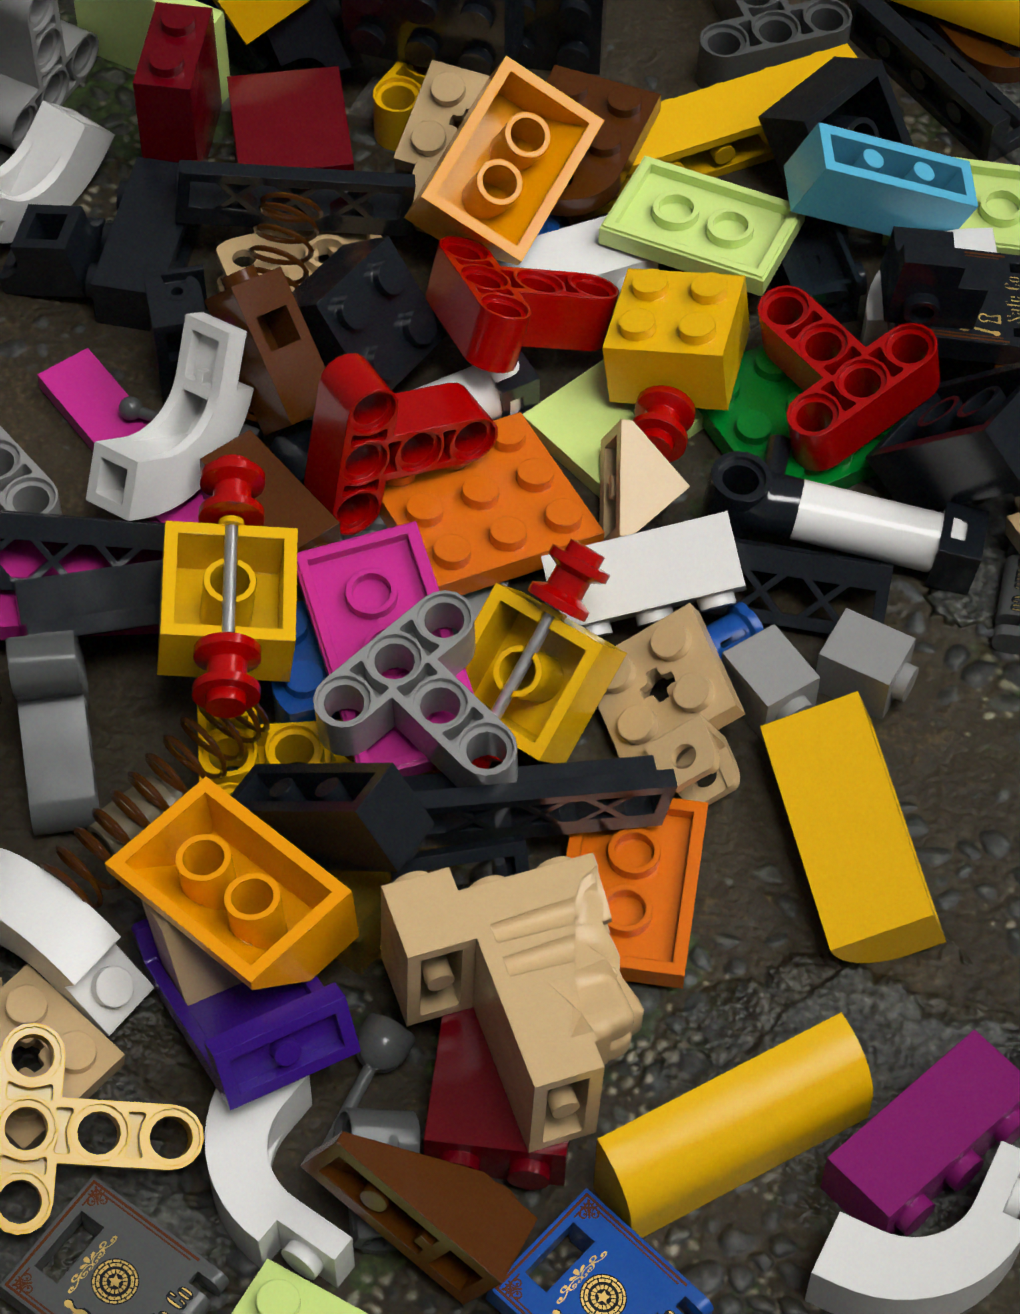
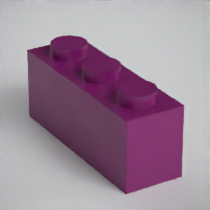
(927, 1138)

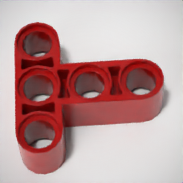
(501, 308)
(837, 370)
(372, 436)

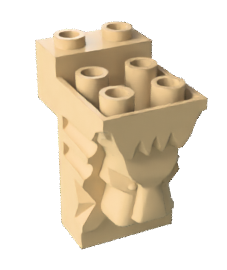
(536, 971)

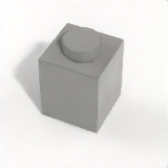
(869, 660)
(770, 678)

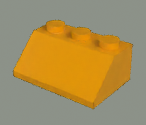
(506, 164)
(238, 889)

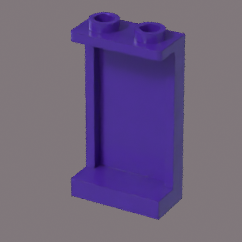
(258, 1036)

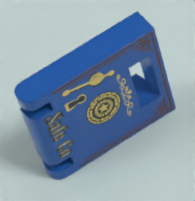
(611, 1277)

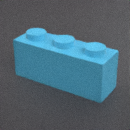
(877, 183)

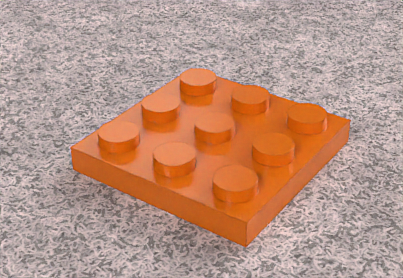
(492, 514)

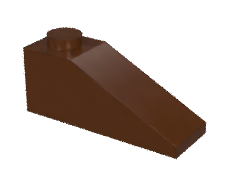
(433, 1211)

